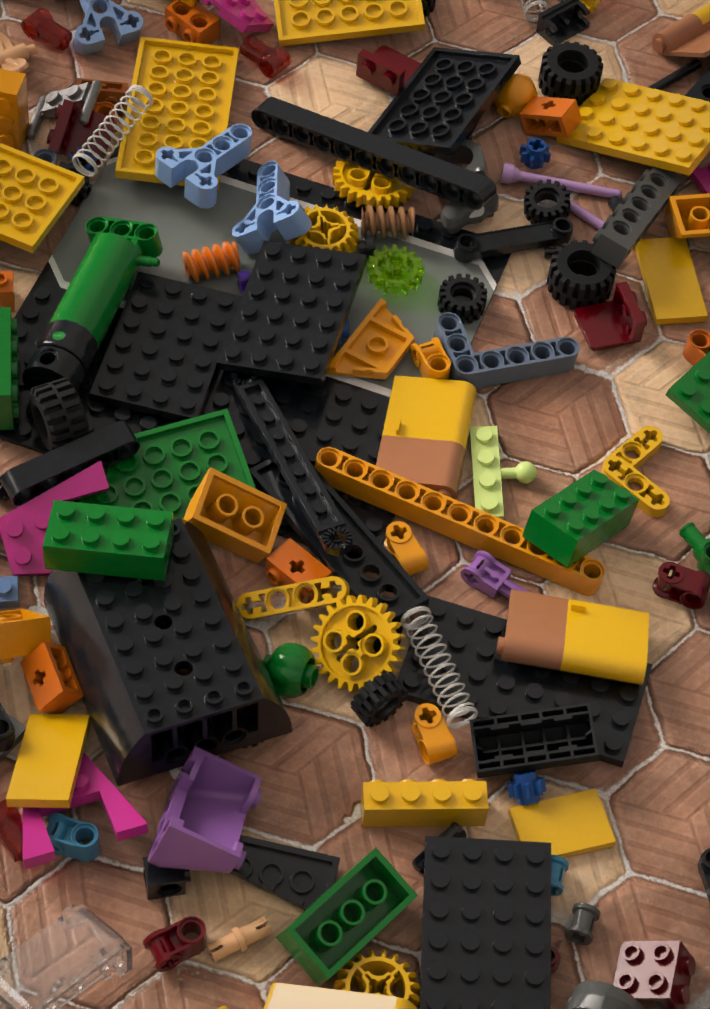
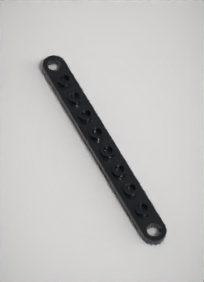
(293, 463)

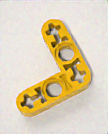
(628, 470)

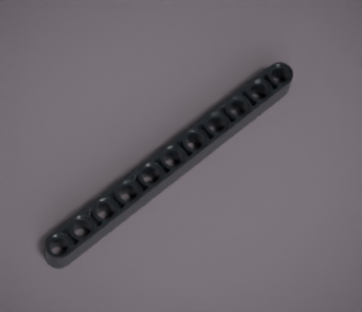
(374, 153)

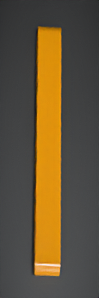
(444, 516)

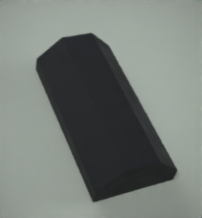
(534, 740)

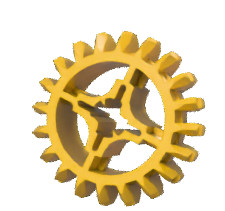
(329, 230)
(391, 972)

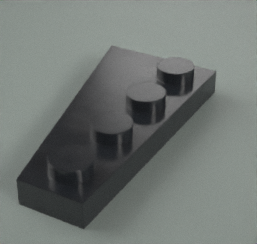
(287, 871)

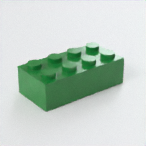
(8, 369)
(580, 518)
(108, 540)
(346, 916)

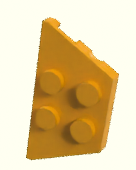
(374, 346)

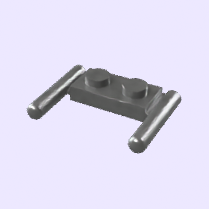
(83, 96)

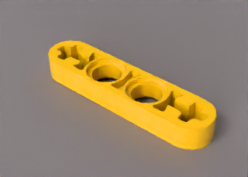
(292, 595)

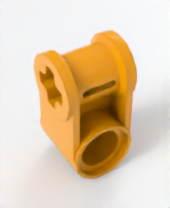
(431, 359)
(405, 548)
(432, 734)

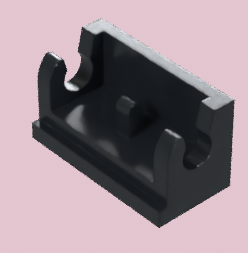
(562, 21)

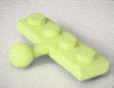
(487, 470)

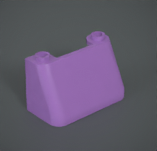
(205, 815)

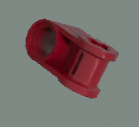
(684, 585)
(171, 947)

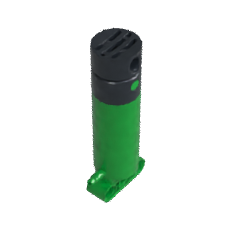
(92, 299)

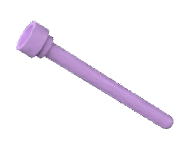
(511, 174)

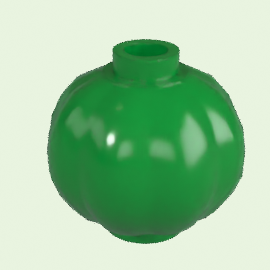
(291, 668)

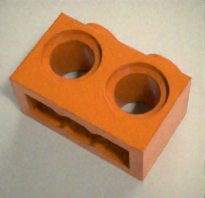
(192, 24)

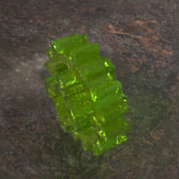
(395, 270)

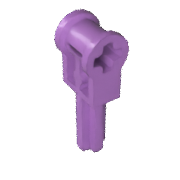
(490, 576)

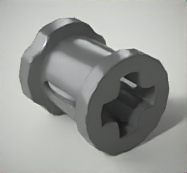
(582, 923)

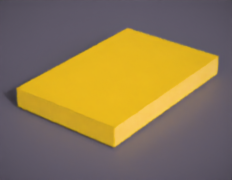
(568, 822)

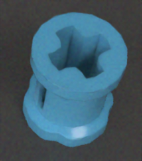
(558, 867)

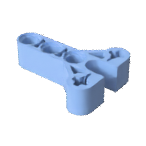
(123, 23)
(204, 164)
(271, 211)

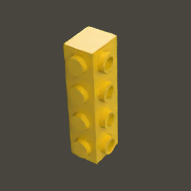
(424, 803)

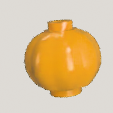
(515, 95)

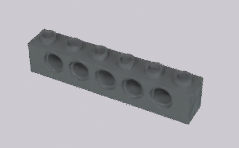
(635, 215)

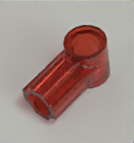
(42, 25)
(270, 60)
(11, 831)

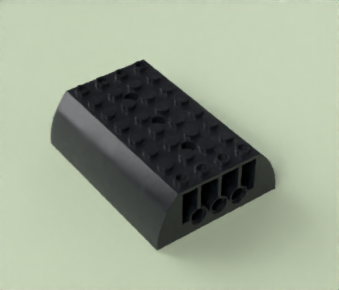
(128, 666)

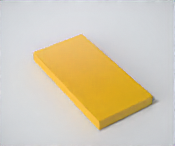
(670, 281)
(48, 761)

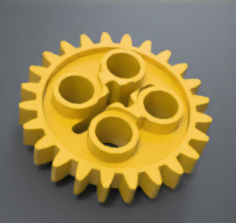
(354, 184)
(343, 622)

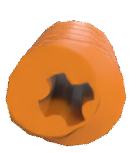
(211, 261)

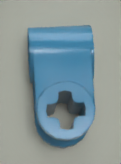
(68, 833)

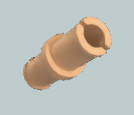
(238, 939)

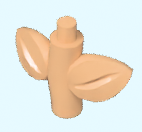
(14, 57)

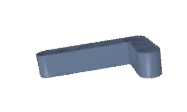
(505, 363)

